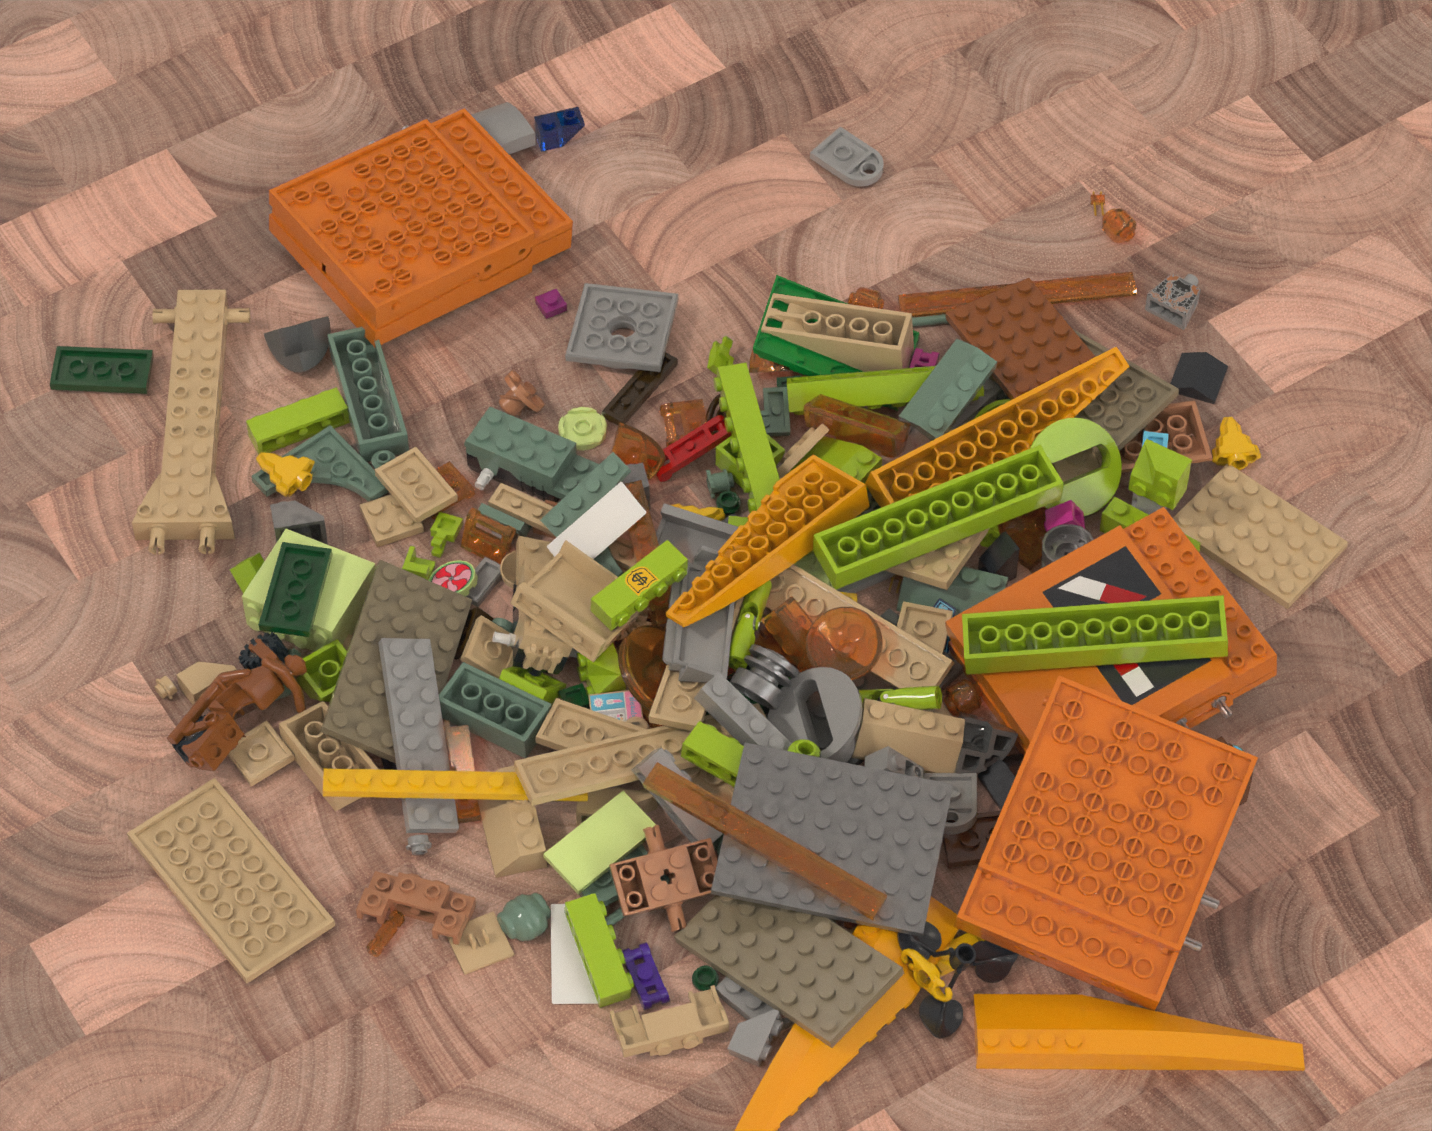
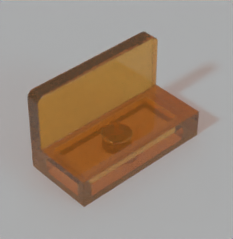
(459, 747)

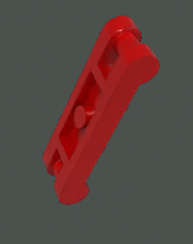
(693, 446)

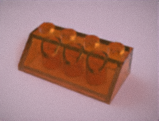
(857, 425)

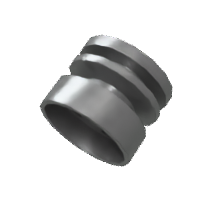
(1062, 541)
(763, 678)

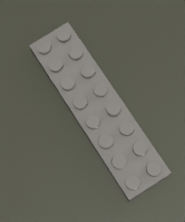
(417, 727)

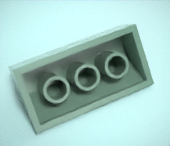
(948, 389)
(966, 590)
(493, 709)

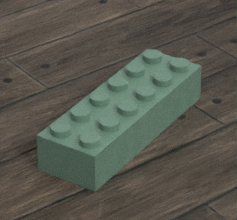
(368, 393)

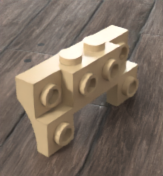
(672, 1027)

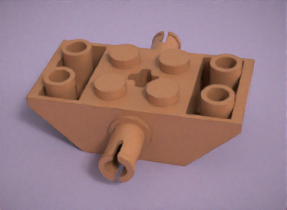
(689, 870)

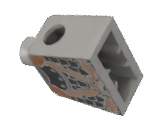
(1174, 299)

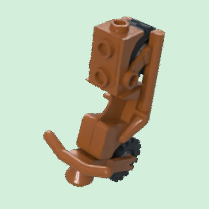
(209, 738)

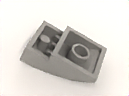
(507, 127)

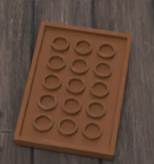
(1022, 335)

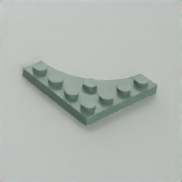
(334, 464)
(583, 497)

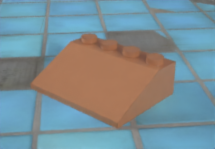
(1184, 437)

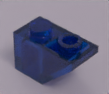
(557, 128)

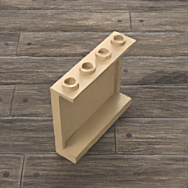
(562, 601)

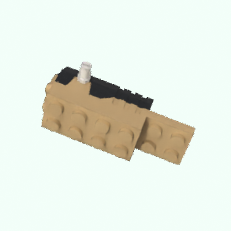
(531, 643)

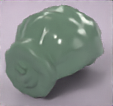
(524, 917)

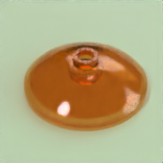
(841, 629)

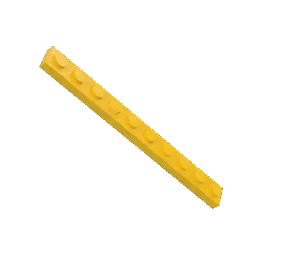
(426, 784)

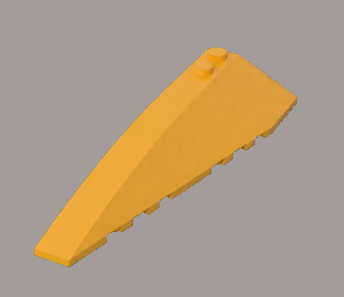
(774, 537)

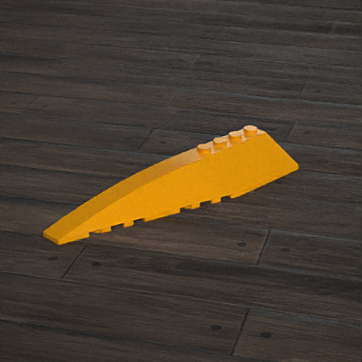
(996, 433)
(1110, 1035)
(807, 1062)

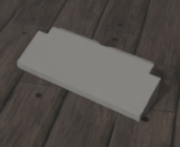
(704, 646)

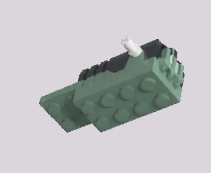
(524, 457)

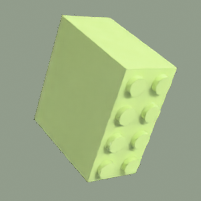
(340, 599)

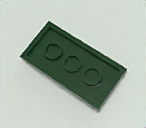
(101, 369)
(295, 589)

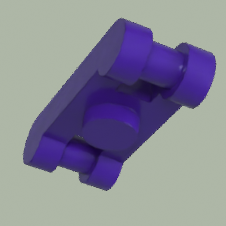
(645, 976)

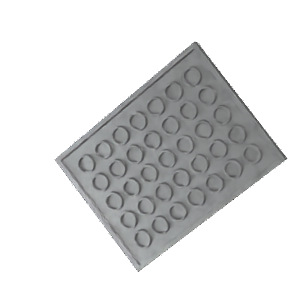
(854, 816)

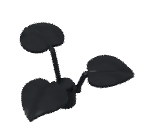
(990, 962)

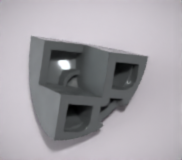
(300, 345)
(983, 744)

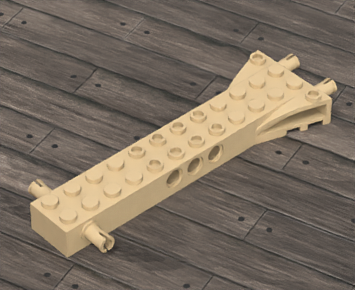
(186, 495)

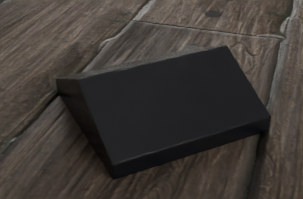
(1199, 376)
(1000, 777)

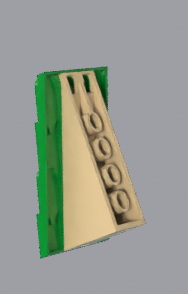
(828, 336)

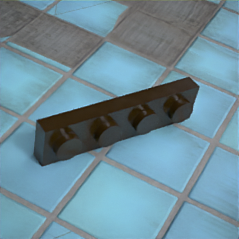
(637, 391)

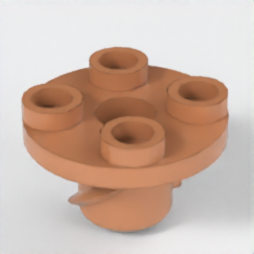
(519, 396)

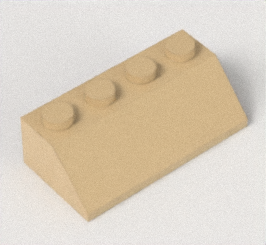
(919, 735)
(512, 834)

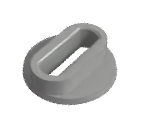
(841, 705)

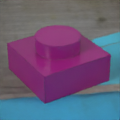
(551, 303)

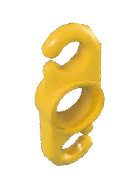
(931, 985)

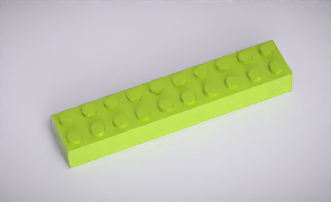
(937, 517)
(1095, 635)

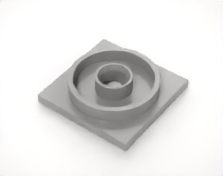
(612, 308)

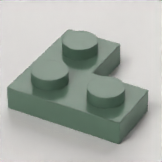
(776, 411)

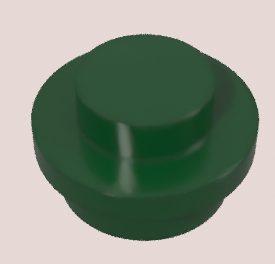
(729, 502)
(704, 978)

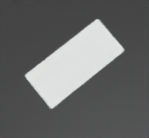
(601, 523)
(568, 973)

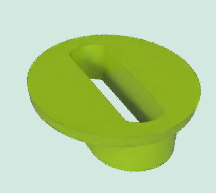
(1070, 436)

